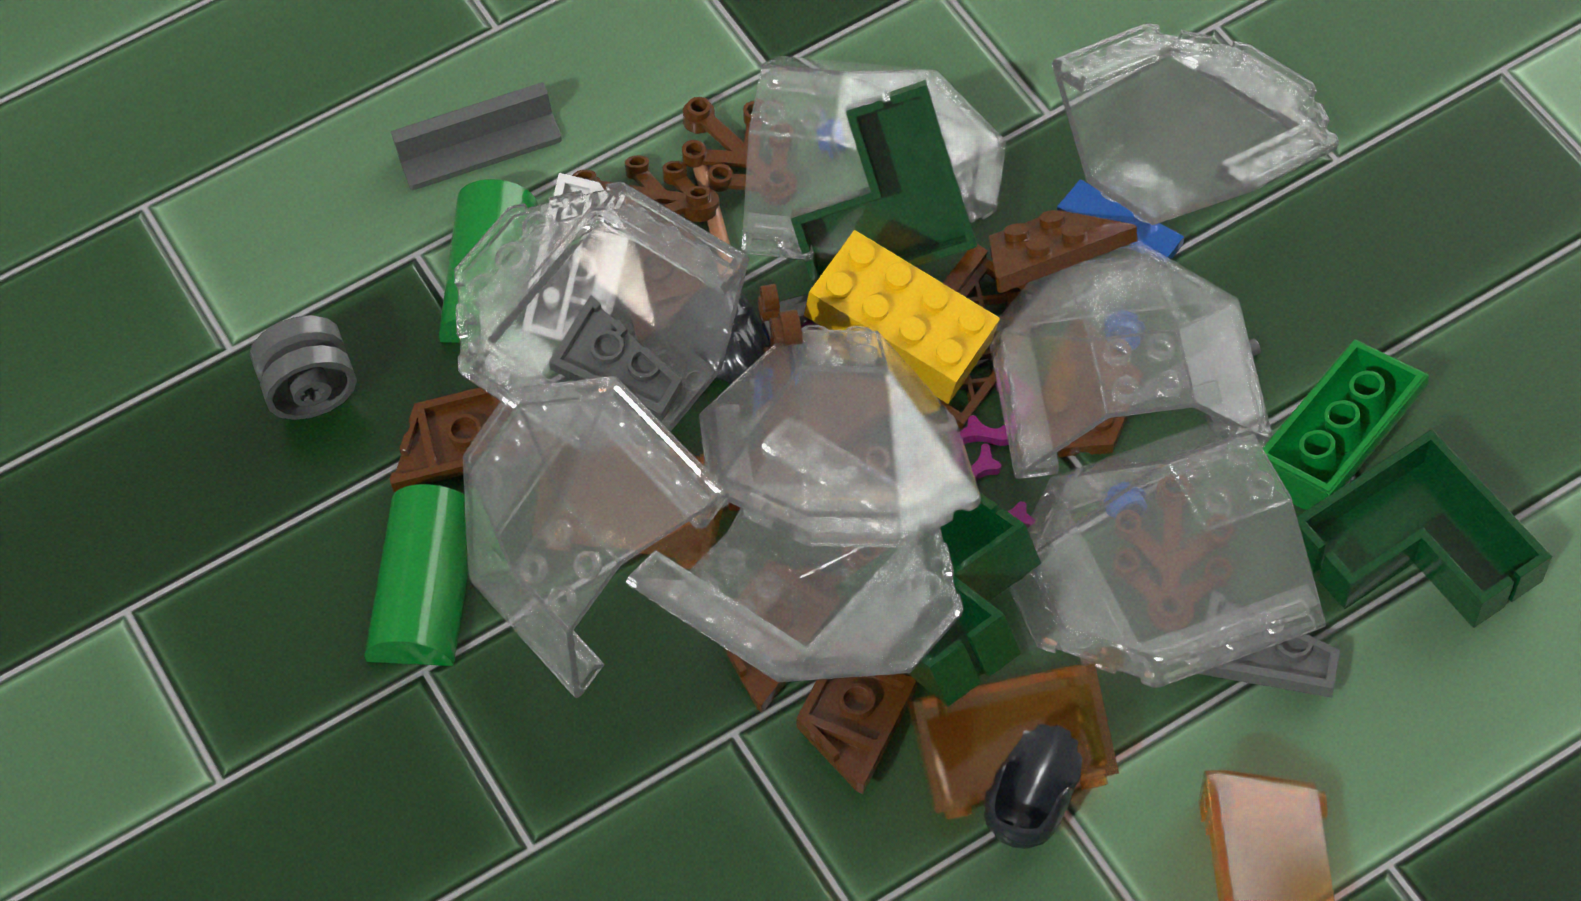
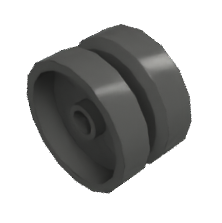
(302, 367)

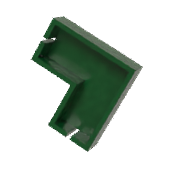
(911, 193)
(1427, 513)
(987, 556)

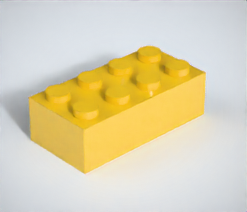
(917, 315)

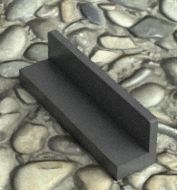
(476, 136)

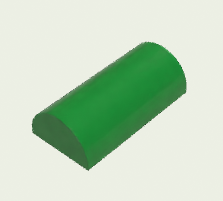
(476, 210)
(1342, 422)
(420, 579)

